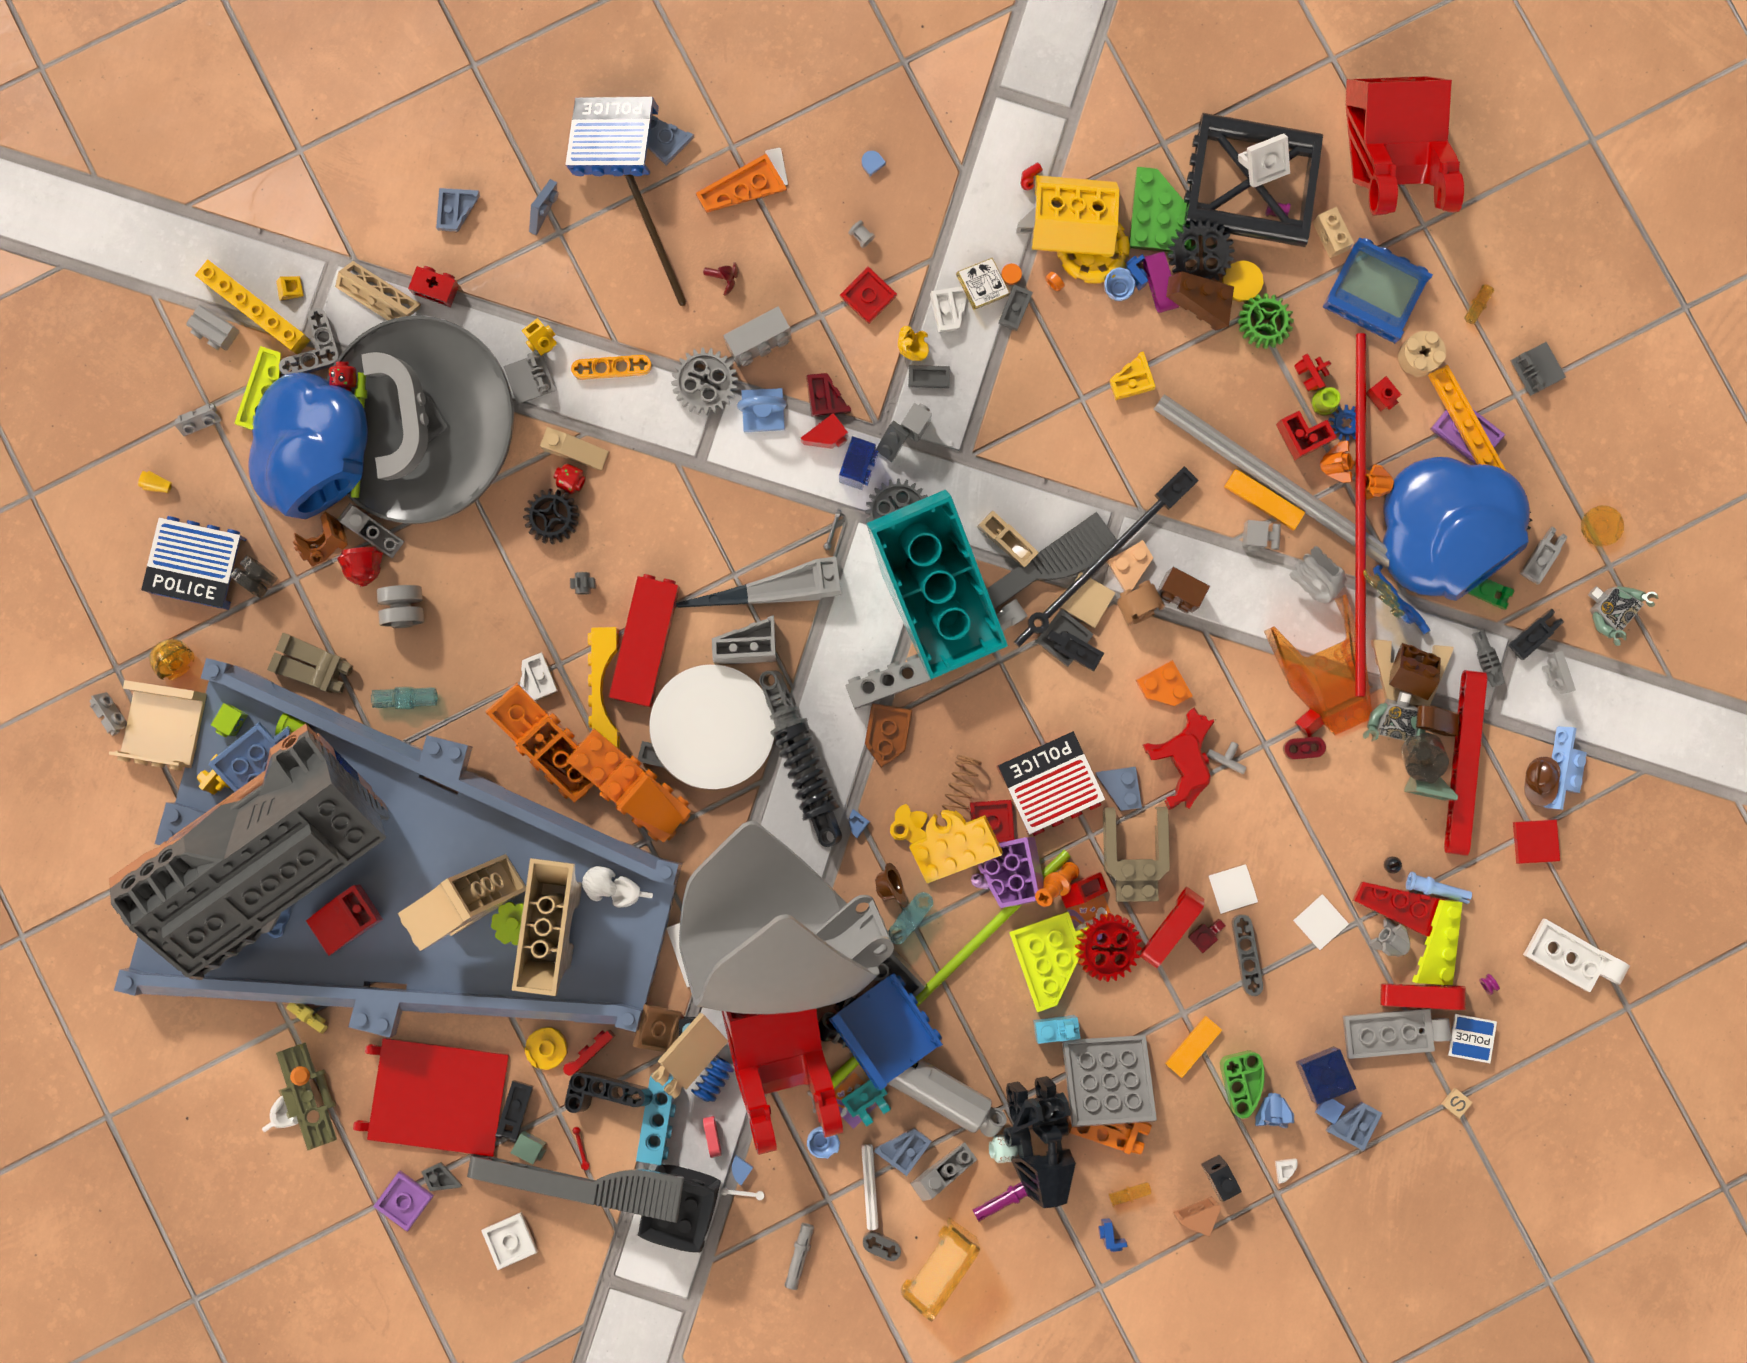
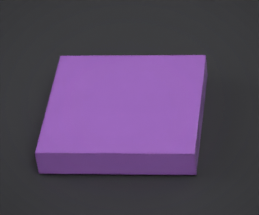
(403, 1200)

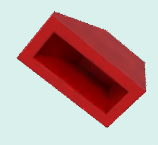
(826, 434)
(1085, 890)

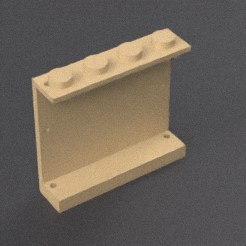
(162, 725)

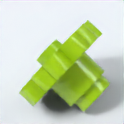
(508, 922)

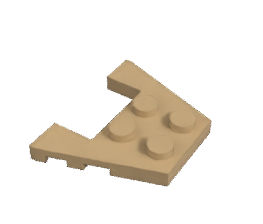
(1383, 656)

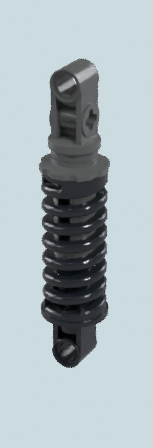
(792, 731)

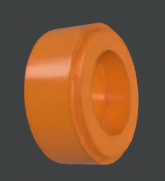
(1011, 274)
(1054, 281)

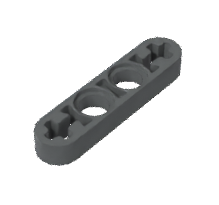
(1243, 955)

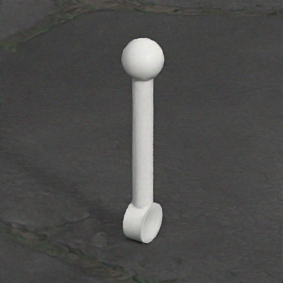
(759, 1195)

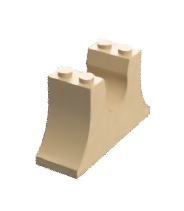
(461, 901)
(545, 927)

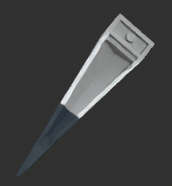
(802, 583)

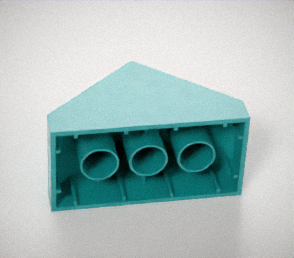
(936, 584)

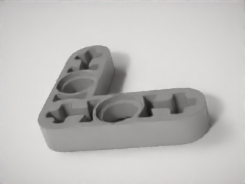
(322, 347)

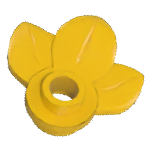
(911, 822)

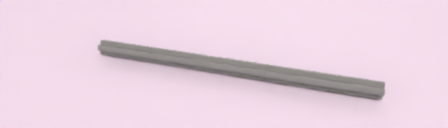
(1268, 476)

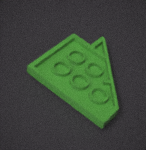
(1155, 212)

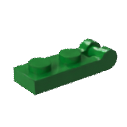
(1487, 591)

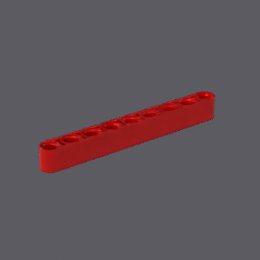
(1466, 763)

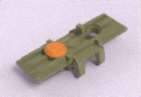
(299, 1099)

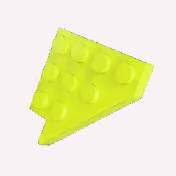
(1047, 957)

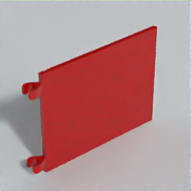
(436, 1097)

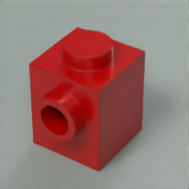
(1384, 394)

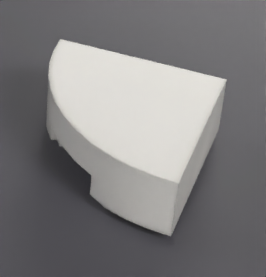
(1285, 1169)

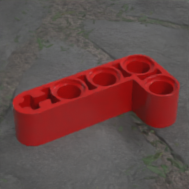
(1174, 926)
(1423, 996)

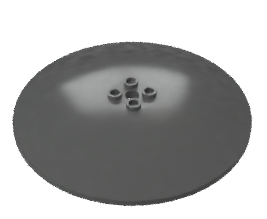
(466, 412)

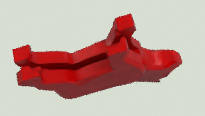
(1187, 757)

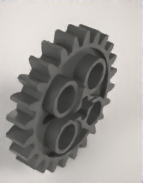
(893, 491)

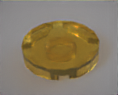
(1602, 525)

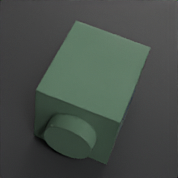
(529, 1148)

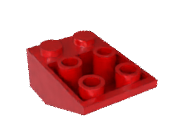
(344, 919)

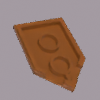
(887, 732)

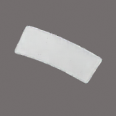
(776, 158)

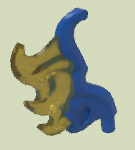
(1391, 598)

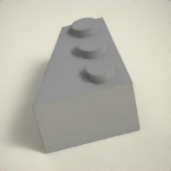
(747, 645)

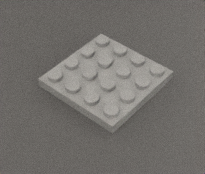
(1109, 1081)

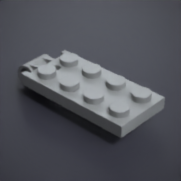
(1393, 1033)

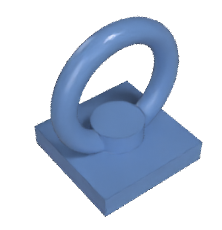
(762, 410)

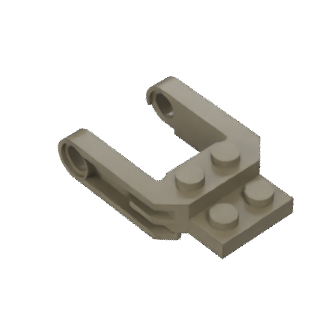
(1136, 877)

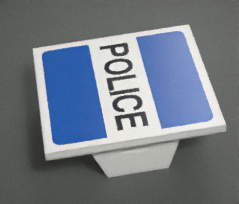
(1472, 1038)

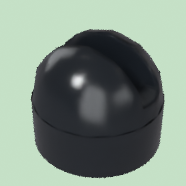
(1391, 860)

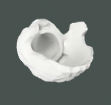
(599, 883)

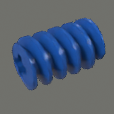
(713, 1079)

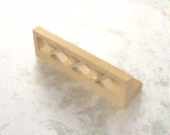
(373, 296)

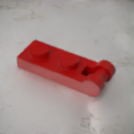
(588, 1053)

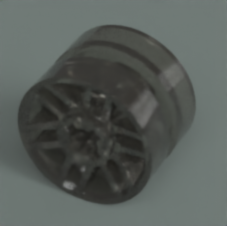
(253, 576)

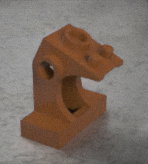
(326, 543)

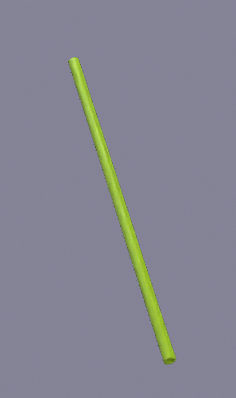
(959, 958)

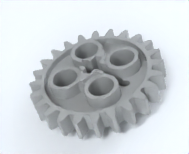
(695, 397)

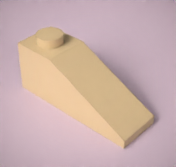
(573, 449)

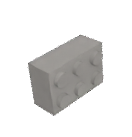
(758, 337)

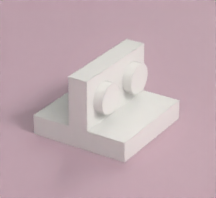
(1266, 160)

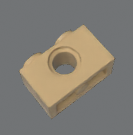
(1333, 232)

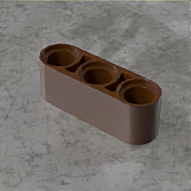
(1437, 721)

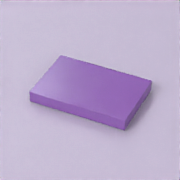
(1446, 429)

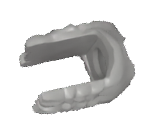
(1319, 576)

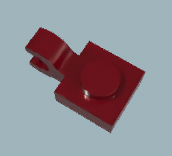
(1205, 936)

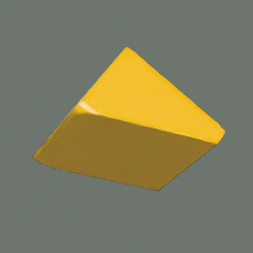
(289, 287)

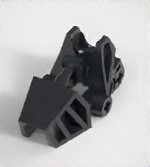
(1046, 1177)

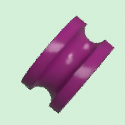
(1489, 984)

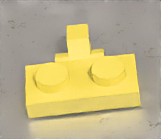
(305, 1013)

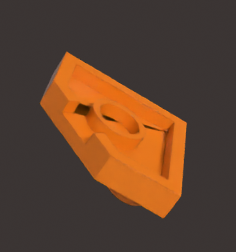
(1165, 685)

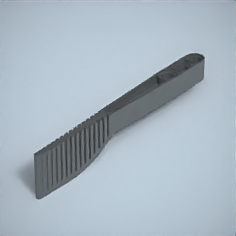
(1059, 560)
(630, 1191)

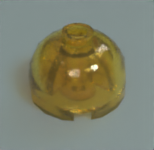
(170, 658)

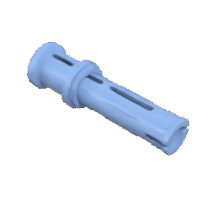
(1429, 886)

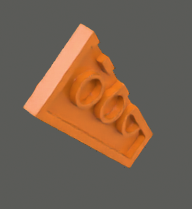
(743, 185)

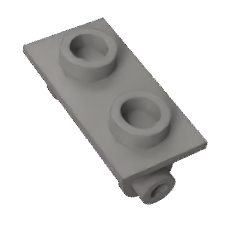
(190, 423)
(104, 706)

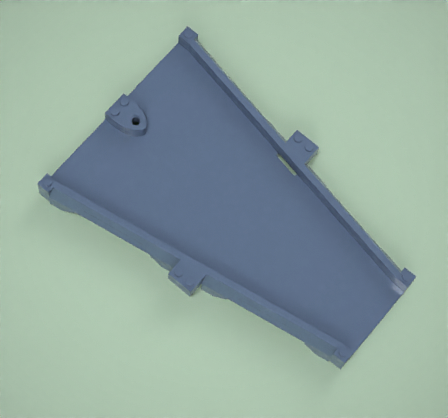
(426, 841)

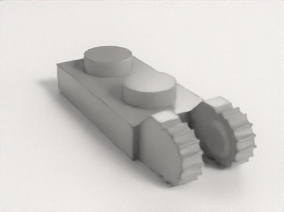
(1543, 557)

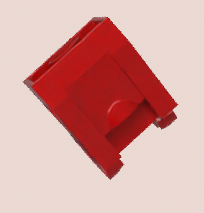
(1402, 138)
(775, 1055)

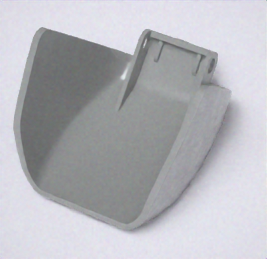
(772, 932)

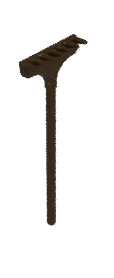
(655, 239)

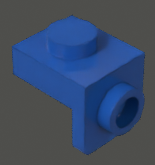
(1106, 1233)

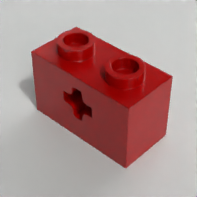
(442, 294)

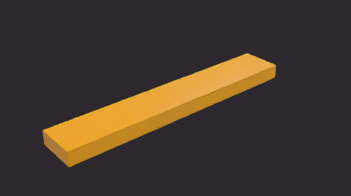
(1464, 417)

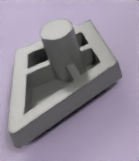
(440, 1178)

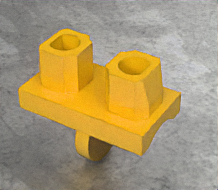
(211, 781)

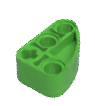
(1250, 1078)

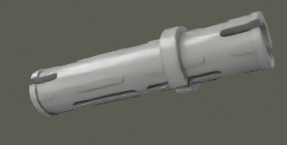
(801, 1246)

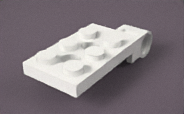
(1588, 963)

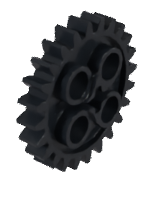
(1219, 250)

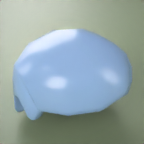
(1120, 286)
(821, 1146)

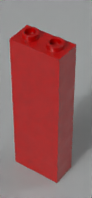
(644, 640)

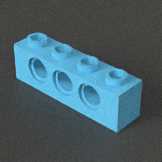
(646, 1151)

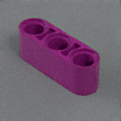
(1158, 275)

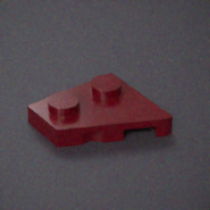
(824, 396)

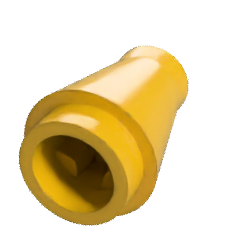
(153, 482)

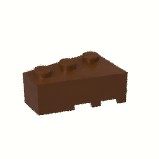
(1203, 297)

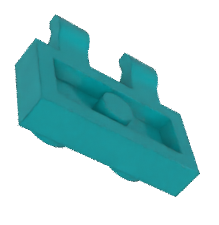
(862, 1098)

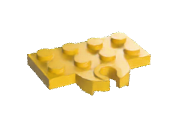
(954, 846)

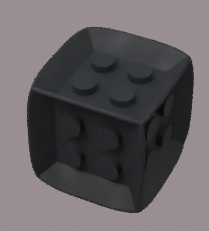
(694, 1216)

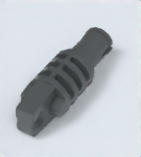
(1488, 659)

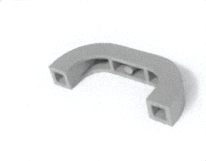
(412, 414)

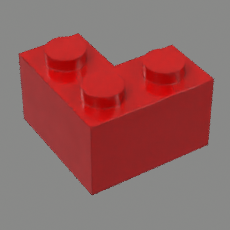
(1302, 439)

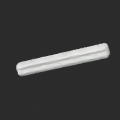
(869, 1187)

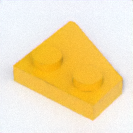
(1133, 379)

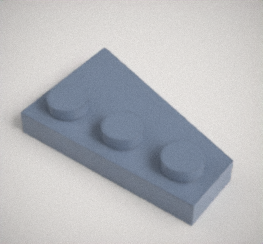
(666, 140)

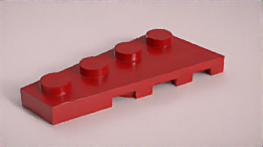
(1401, 906)

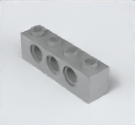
(860, 698)

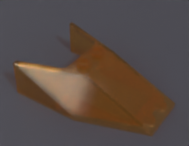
(1326, 678)

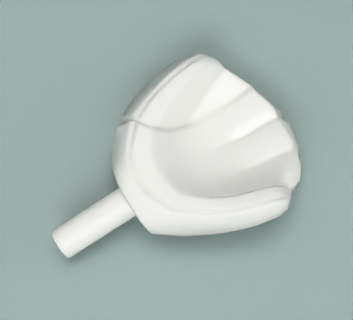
(627, 892)
(278, 1116)

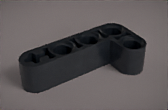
(610, 1092)

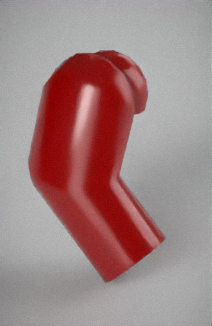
(1028, 174)

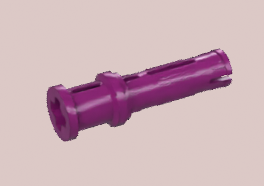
(1012, 1195)

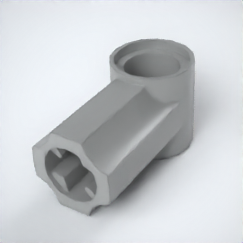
(1011, 615)

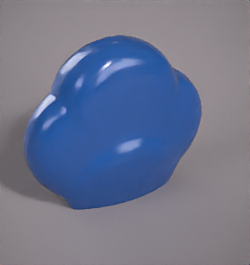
(306, 445)
(1453, 525)

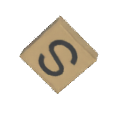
(1456, 1103)

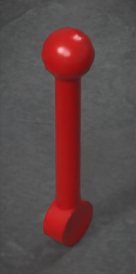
(585, 1164)

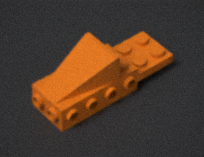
(541, 739)
(630, 786)

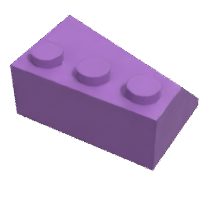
(1015, 873)

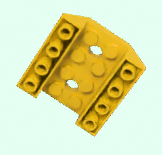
(1075, 224)

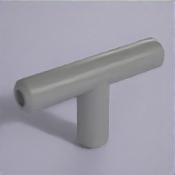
(1227, 759)

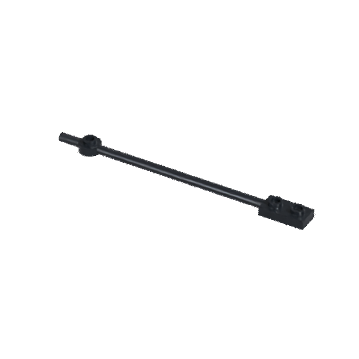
(1166, 496)

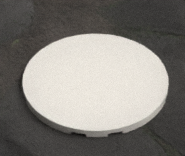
(711, 727)

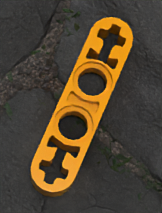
(611, 363)

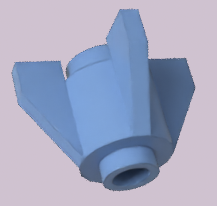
(1274, 1112)

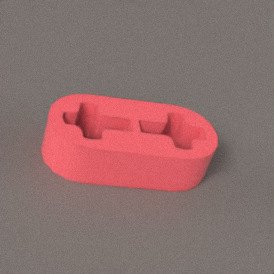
(712, 1137)

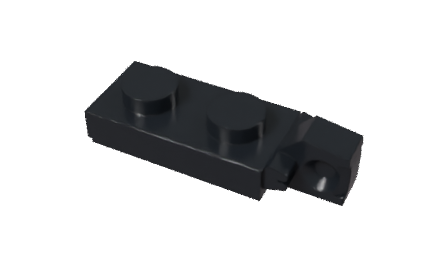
(1076, 649)

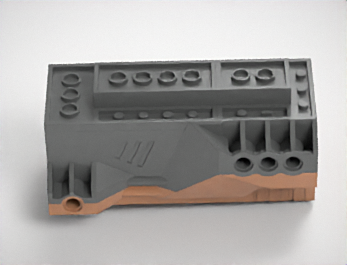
(250, 856)

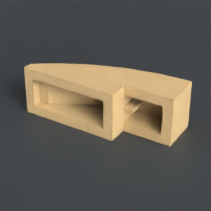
(1007, 539)

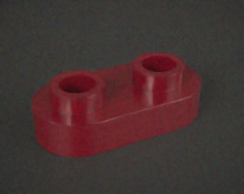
(1303, 748)

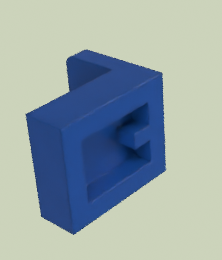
(1138, 273)

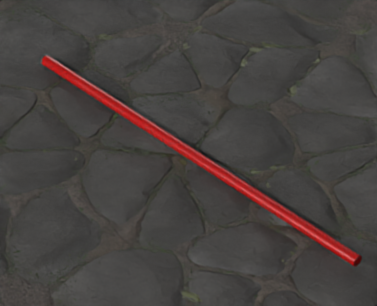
(1360, 518)

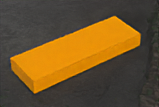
(1193, 1046)

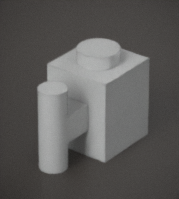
(1257, 534)

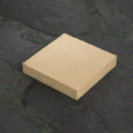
(1089, 602)

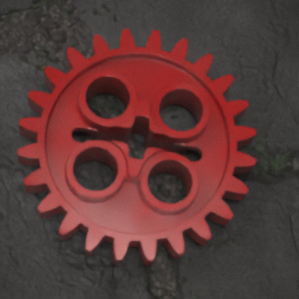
(1110, 929)

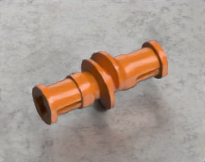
(1057, 884)

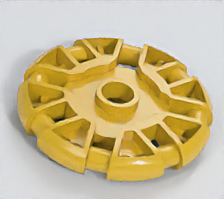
(1094, 262)

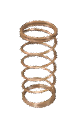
(965, 760)

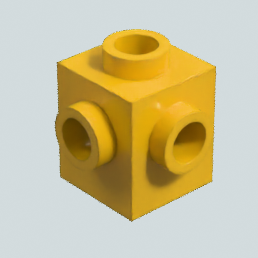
(539, 337)

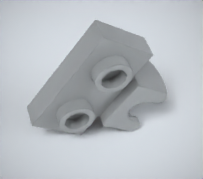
(1559, 673)

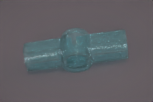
(404, 697)

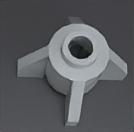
(1392, 939)

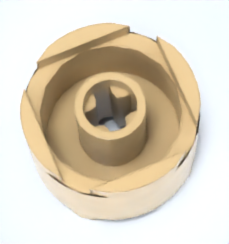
(1433, 353)

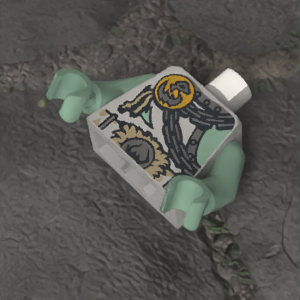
(1616, 609)
(1394, 719)

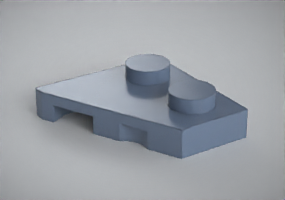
(542, 205)
(454, 208)
(1122, 787)
(1356, 1125)
(904, 1150)

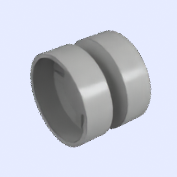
(401, 612)

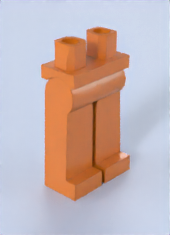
(1120, 1137)

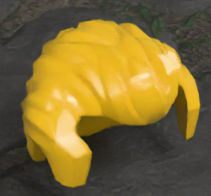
(913, 344)

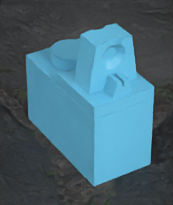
(1056, 1029)

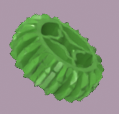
(1269, 328)

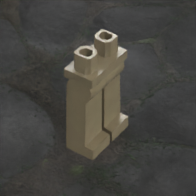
(327, 664)

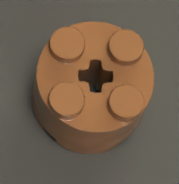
(1140, 603)

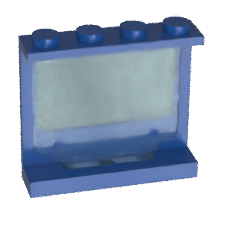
(1377, 289)

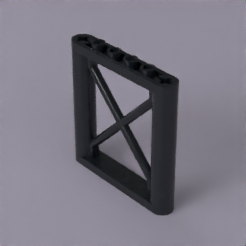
(1300, 144)

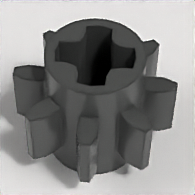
(582, 583)

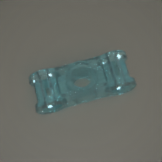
(910, 918)

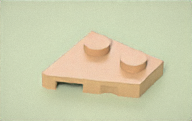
(1130, 565)

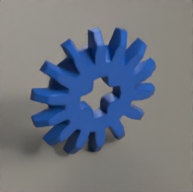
(1346, 414)

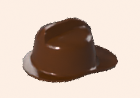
(1542, 781)
(890, 885)

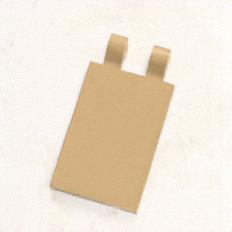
(689, 1055)

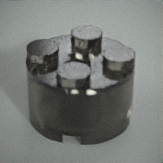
(1425, 757)

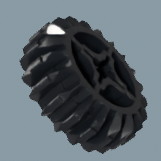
(549, 525)

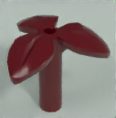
(726, 273)

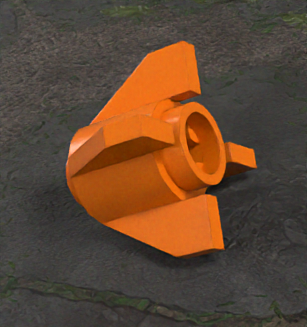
(1337, 462)
(1378, 482)

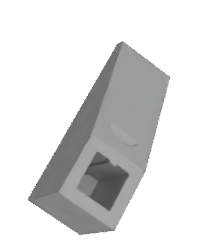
(370, 530)
(943, 1172)

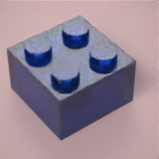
(857, 463)
(1325, 1075)

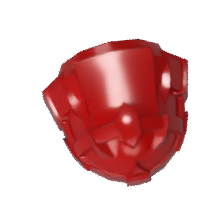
(360, 564)

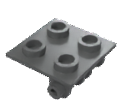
(1538, 368)

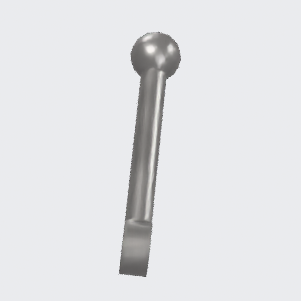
(827, 546)

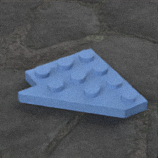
(246, 756)

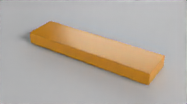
(1264, 499)

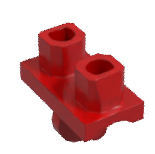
(1307, 364)

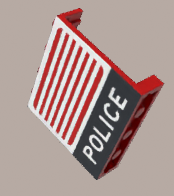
(1051, 783)

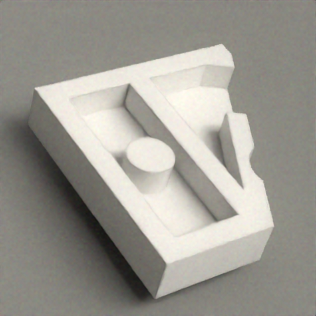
(948, 308)
(537, 677)

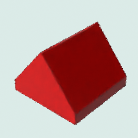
(1309, 722)

